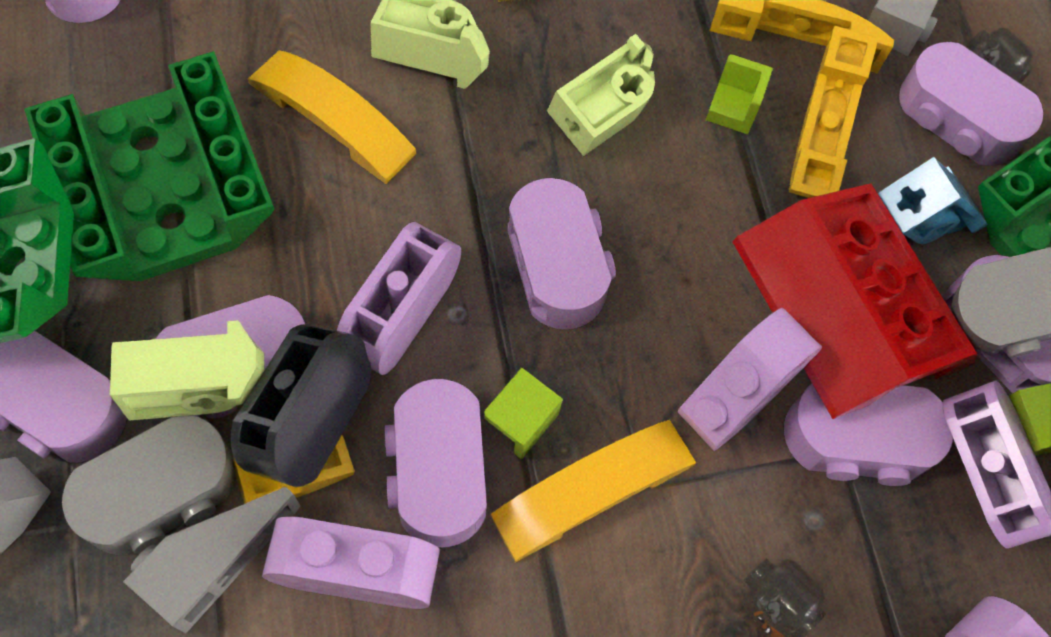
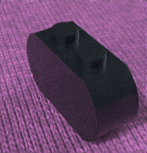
(301, 405)

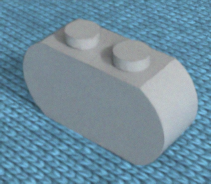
(1007, 304)
(150, 486)

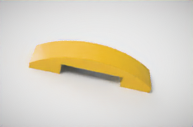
(796, 19)
(336, 110)
(831, 113)
(591, 487)

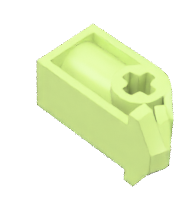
(430, 37)
(605, 96)
(185, 374)

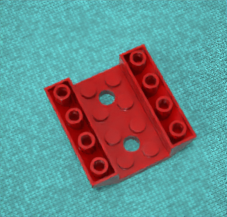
(858, 293)

